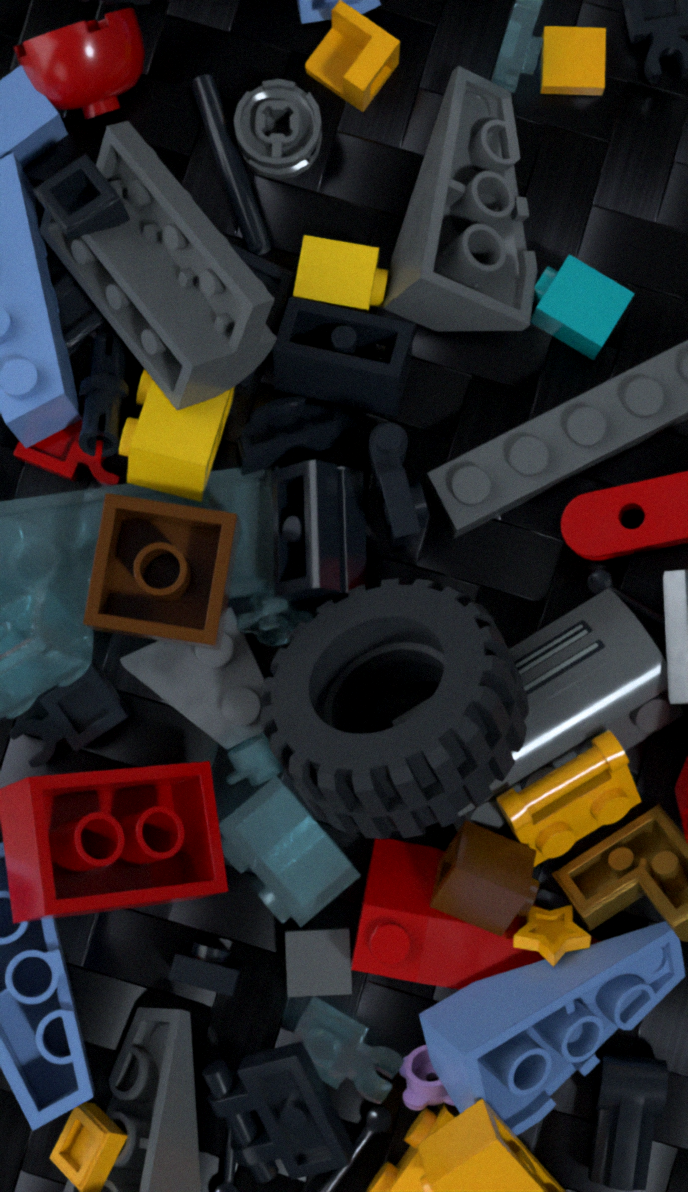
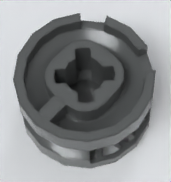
(278, 129)

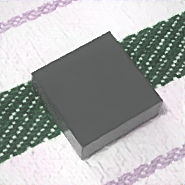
(318, 962)

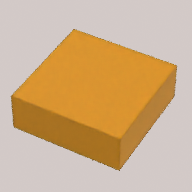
(573, 60)
(88, 1147)

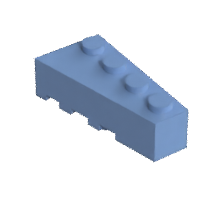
(38, 1018)

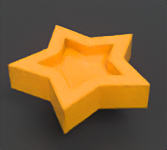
(551, 933)

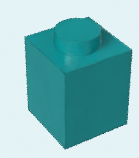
(579, 305)

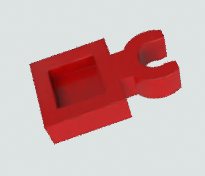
(64, 457)

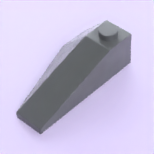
(155, 1106)

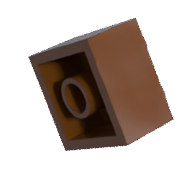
(162, 571)

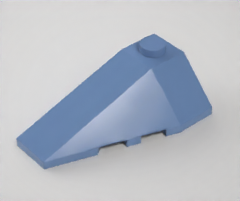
(539, 1023)

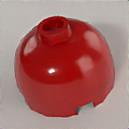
(86, 62)

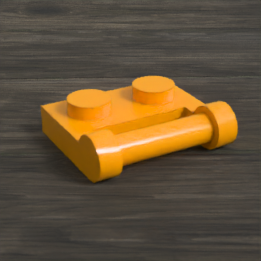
(572, 799)

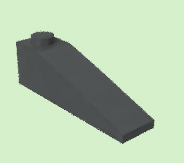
(463, 235)

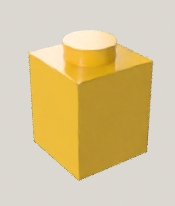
(340, 274)

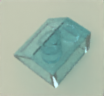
(40, 646)

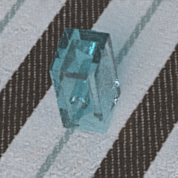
(287, 853)

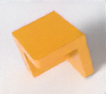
(354, 57)

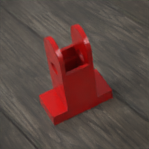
(594, 519)

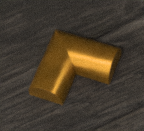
(633, 862)

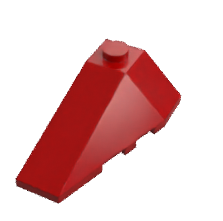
(419, 944)

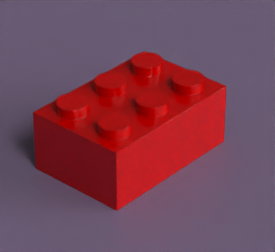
(111, 840)

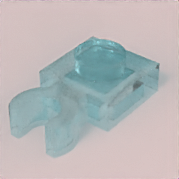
(520, 46)
(339, 1051)

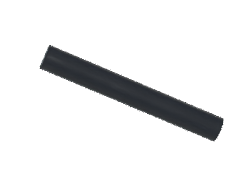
(230, 164)

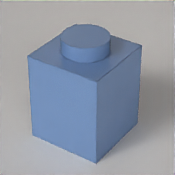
(26, 119)

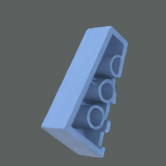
(35, 364)

